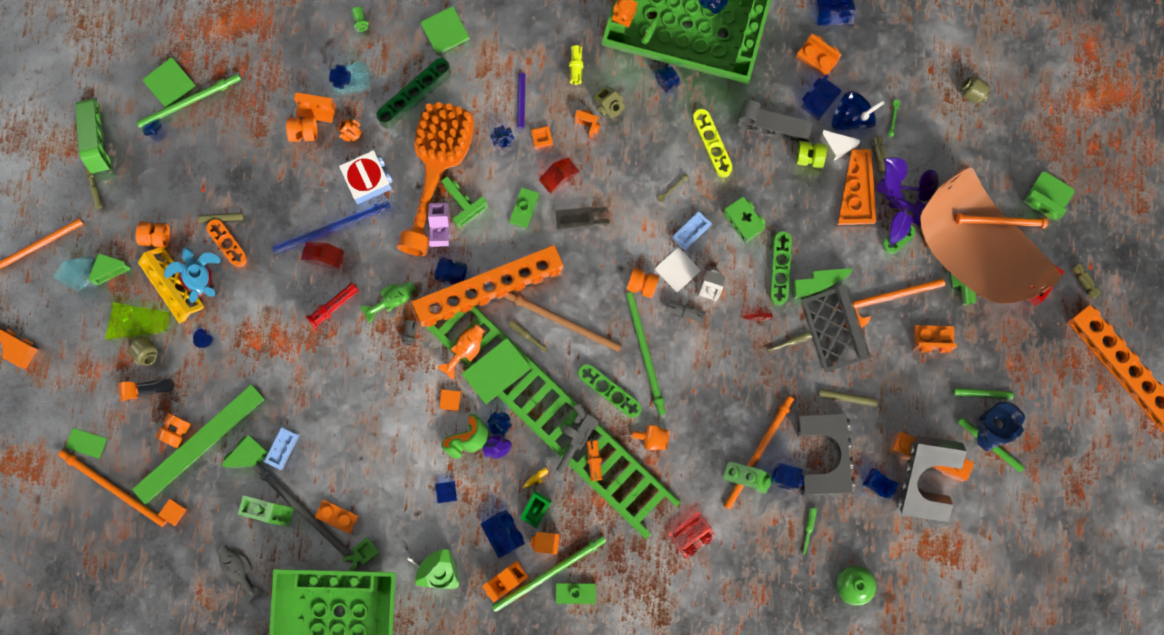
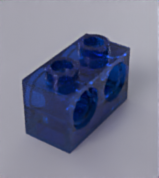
(787, 477)

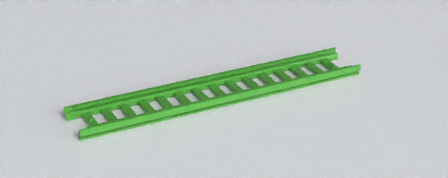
(550, 439)

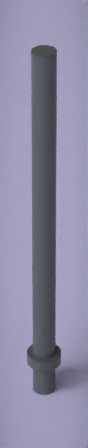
(265, 475)

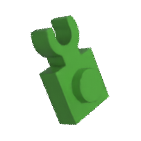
(363, 552)

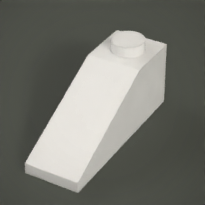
(712, 285)

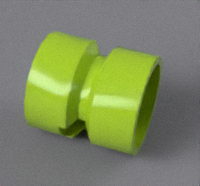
(818, 154)

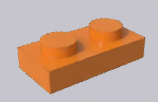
(336, 516)

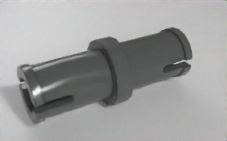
(685, 311)

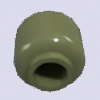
(975, 89)
(143, 351)

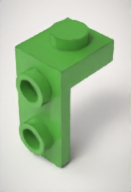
(747, 476)

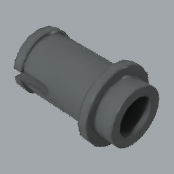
(409, 333)

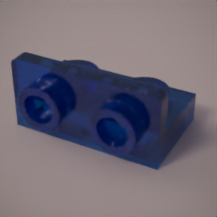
(835, 12)
(821, 97)
(502, 533)

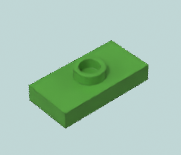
(524, 208)
(575, 593)

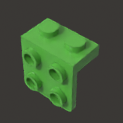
(1049, 196)

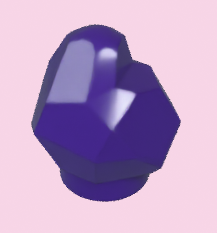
(496, 447)

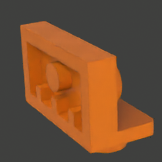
(819, 55)
(315, 106)
(934, 338)

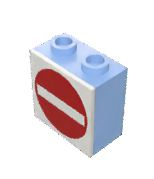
(366, 177)

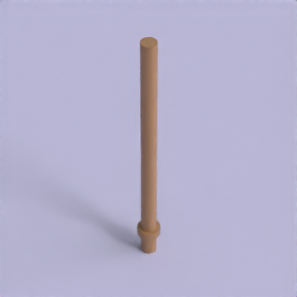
(519, 300)

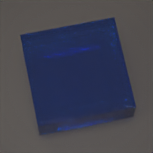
(446, 492)

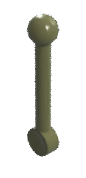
(661, 198)

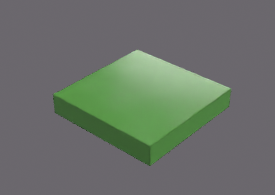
(444, 30)
(169, 82)

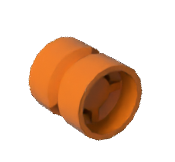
(301, 129)
(155, 234)
(642, 282)
(169, 436)

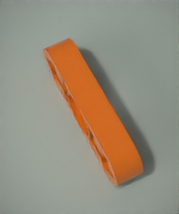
(228, 235)

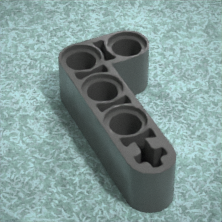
(773, 123)

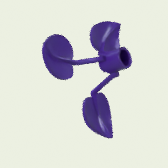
(890, 186)

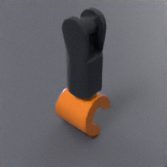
(130, 390)

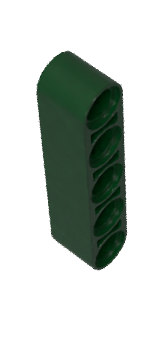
(417, 84)

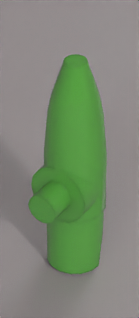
(649, 31)

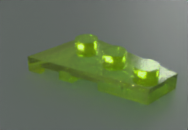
(134, 321)

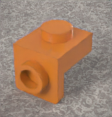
(587, 119)

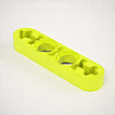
(710, 143)

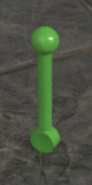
(896, 103)

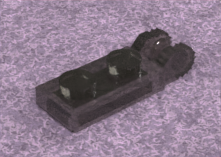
(580, 218)

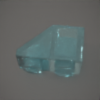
(75, 272)

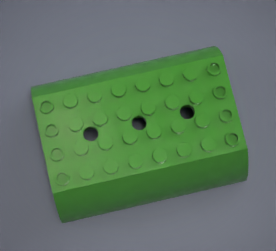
(700, 45)
(307, 600)

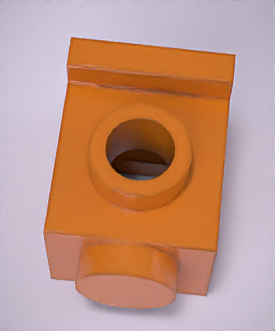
(624, 12)

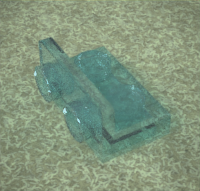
(359, 79)

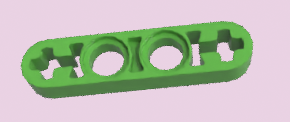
(780, 268)
(607, 394)

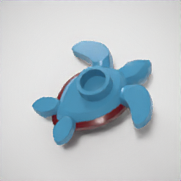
(193, 273)

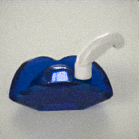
(854, 112)

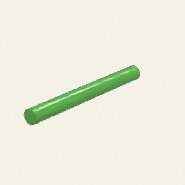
(998, 450)

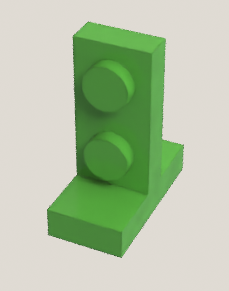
(469, 211)
(266, 511)

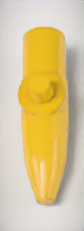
(535, 478)

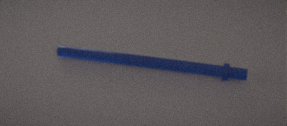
(377, 209)

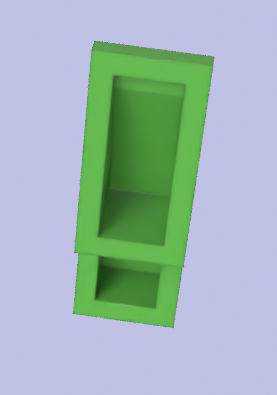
(819, 282)

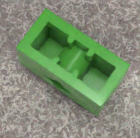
(745, 229)

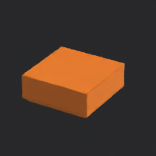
(542, 137)
(450, 400)
(172, 512)

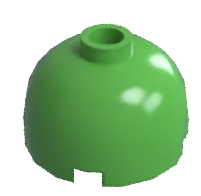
(856, 585)

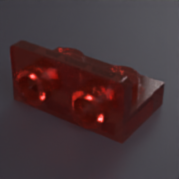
(692, 535)

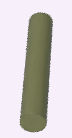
(222, 217)

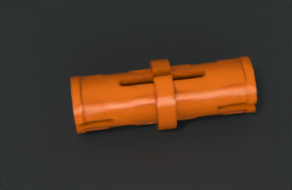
(594, 460)

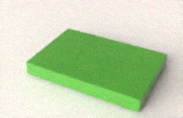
(496, 371)

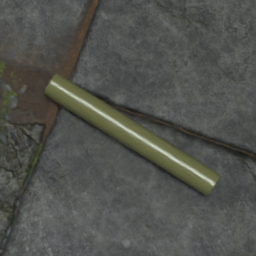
(848, 397)

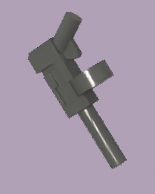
(577, 436)

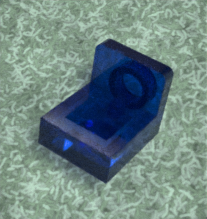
(880, 484)

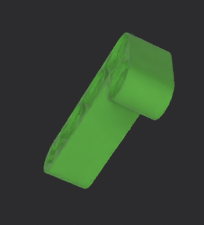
(90, 136)

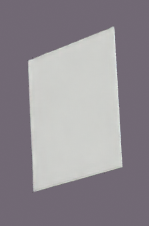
(677, 269)

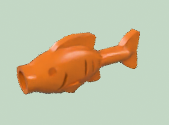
(466, 346)

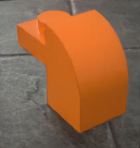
(505, 581)

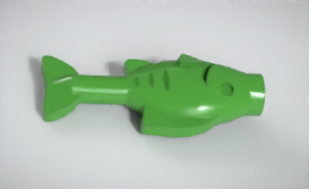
(392, 297)

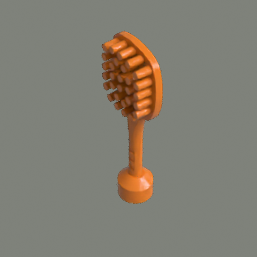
(441, 143)

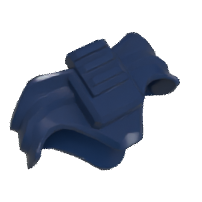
(992, 436)

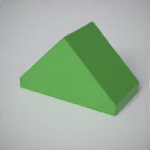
(106, 268)

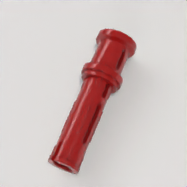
(322, 309)

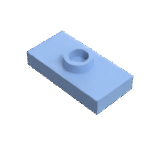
(691, 230)
(281, 448)

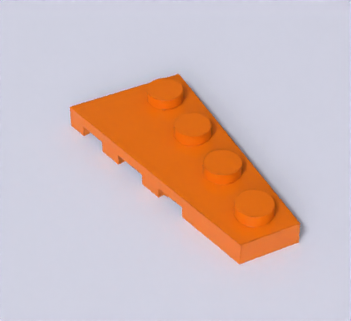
(858, 192)

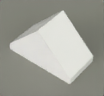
(838, 144)

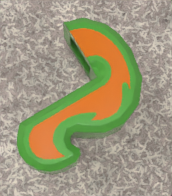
(468, 441)

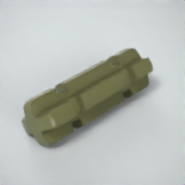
(880, 152)
(1086, 280)

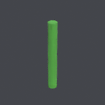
(983, 393)

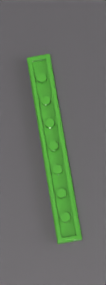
(198, 444)

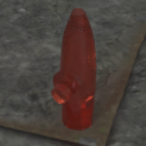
(758, 316)

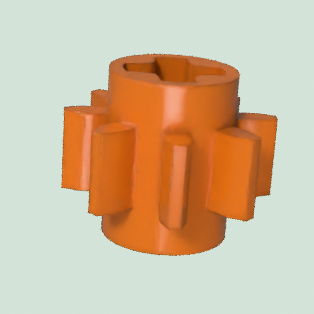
(349, 130)

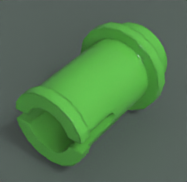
(359, 19)

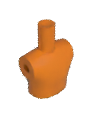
(654, 437)

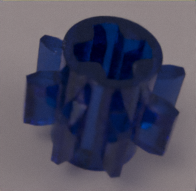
(339, 76)
(502, 137)
(499, 423)

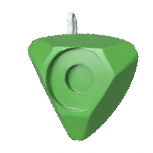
(437, 570)

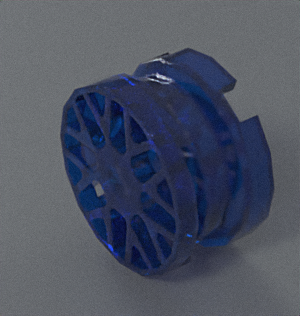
(667, 78)

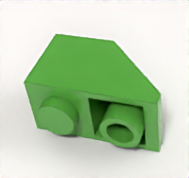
(246, 454)

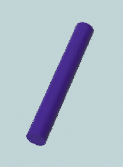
(521, 101)

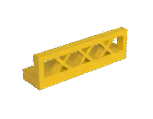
(171, 296)

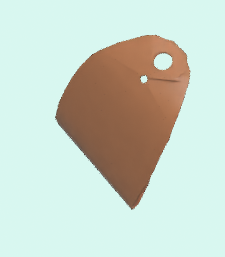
(986, 258)

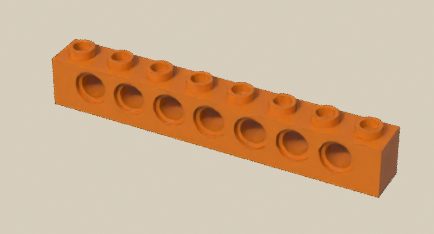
(547, 256)
(1120, 369)

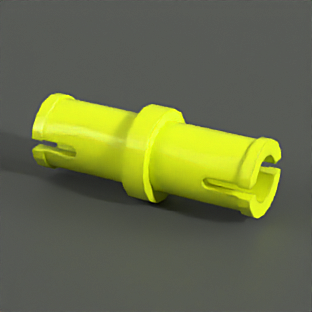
(576, 65)

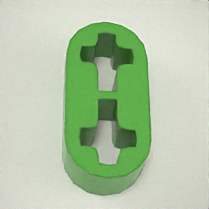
(899, 244)

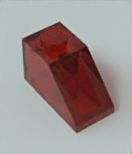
(323, 254)

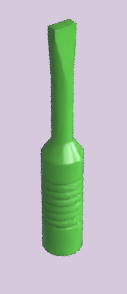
(809, 526)

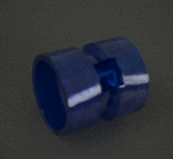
(450, 271)

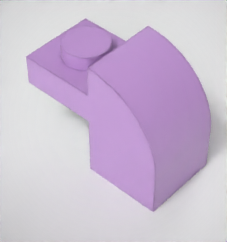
(439, 224)

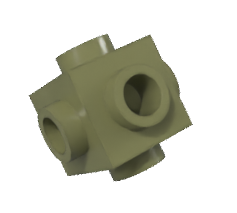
(609, 102)

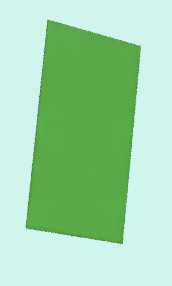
(86, 443)

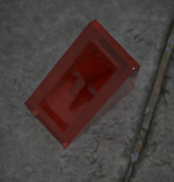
(558, 175)

